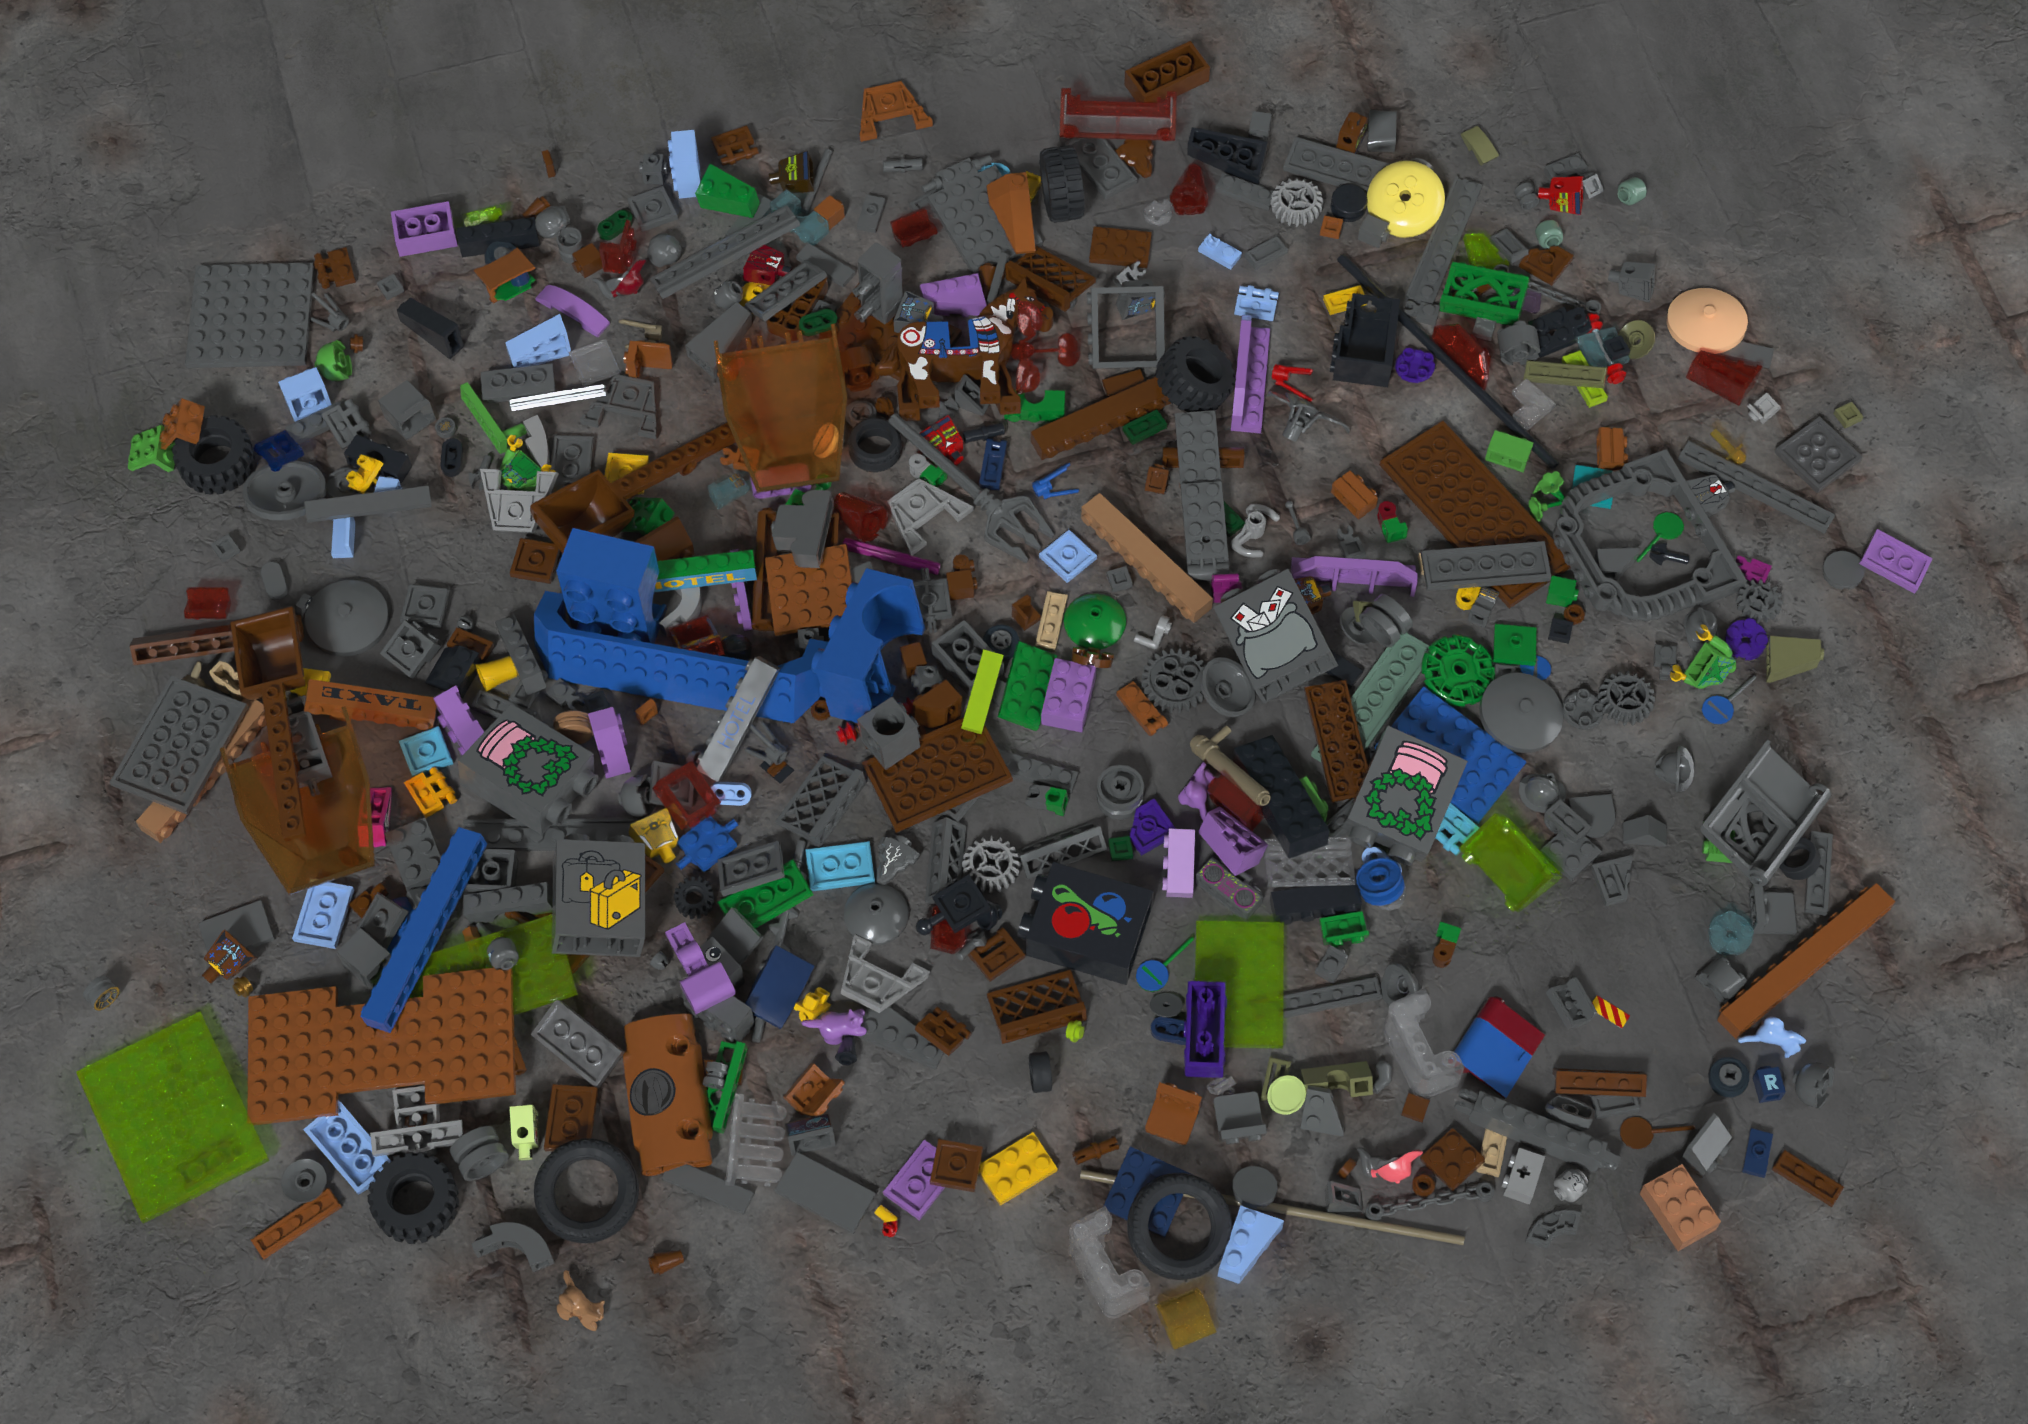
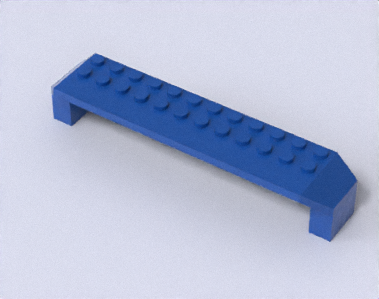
(664, 670)

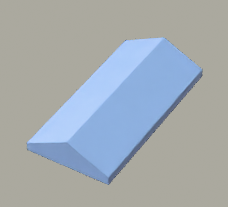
(347, 1147)

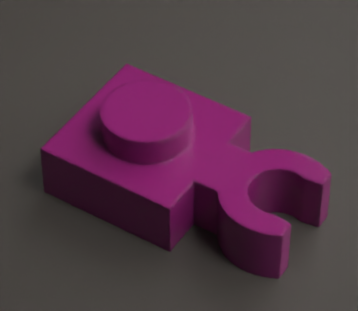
(1755, 570)

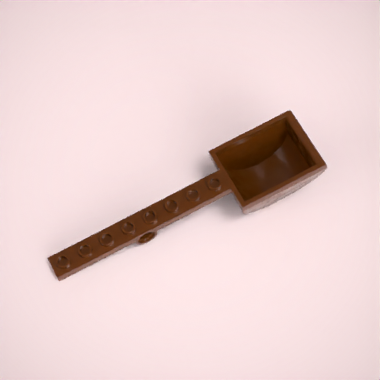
(602, 506)
(267, 667)

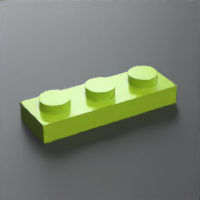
(1591, 396)

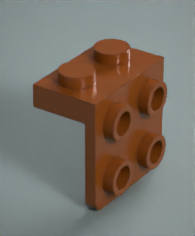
(646, 355)
(182, 422)
(813, 1091)
(1173, 1113)

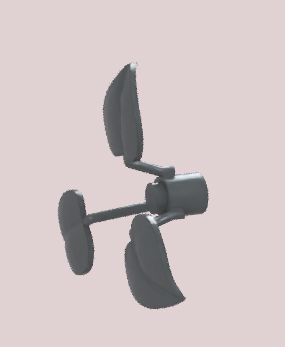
(1294, 426)

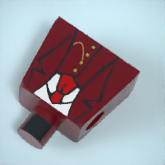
(765, 266)

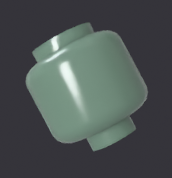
(1631, 191)
(1549, 234)

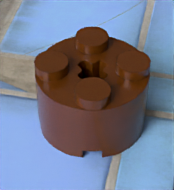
(858, 368)

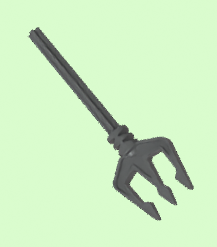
(1000, 513)

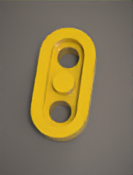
(1469, 594)

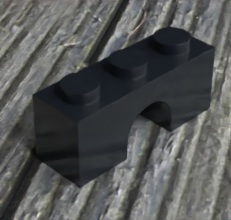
(394, 463)

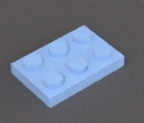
(323, 915)

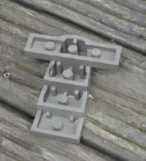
(425, 1138)

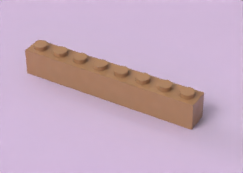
(1146, 558)
(160, 820)

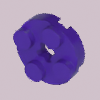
(1749, 629)

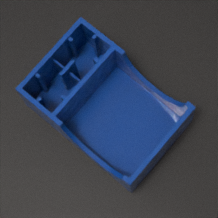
(610, 586)
(852, 663)

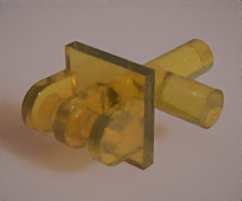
(1736, 454)

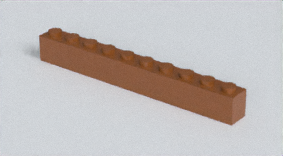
(1805, 961)

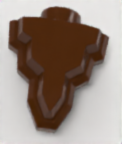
(1138, 155)

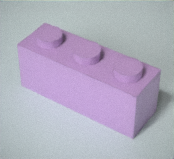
(1179, 863)

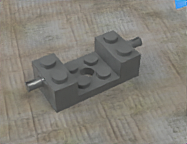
(309, 750)

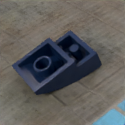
(778, 986)

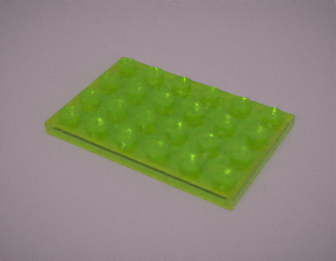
(1252, 966)

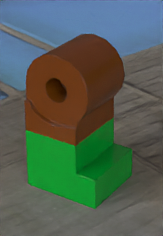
(1444, 951)

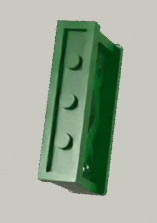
(1479, 276)

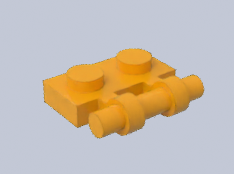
(425, 796)

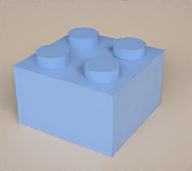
(304, 393)

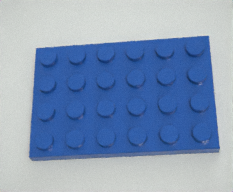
(1489, 763)

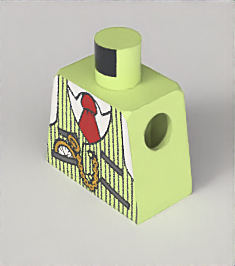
(524, 1121)

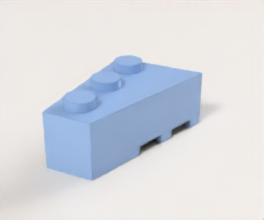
(540, 344)
(1248, 1240)

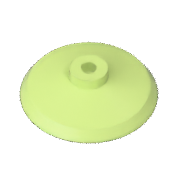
(1286, 1094)

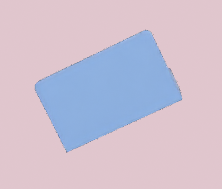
(343, 538)

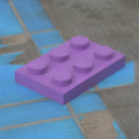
(1895, 561)
(912, 1185)

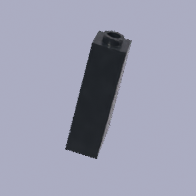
(431, 326)

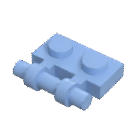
(1256, 307)

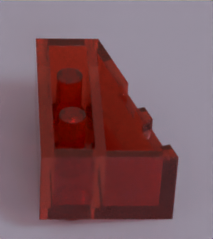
(1722, 376)

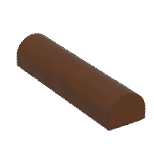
(1229, 457)

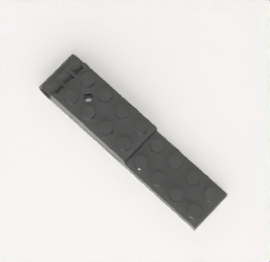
(1201, 495)

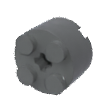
(1518, 343)

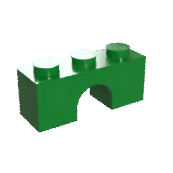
(1049, 409)

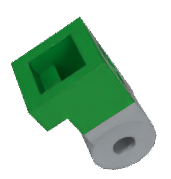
(925, 471)

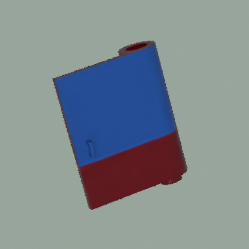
(1498, 1046)

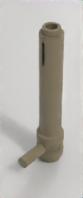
(1210, 753)

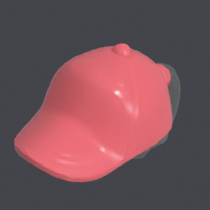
(1390, 1169)

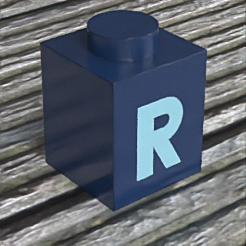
(1768, 1084)

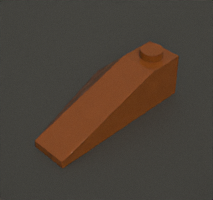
(1012, 206)

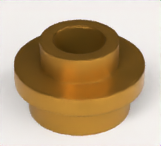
(242, 986)

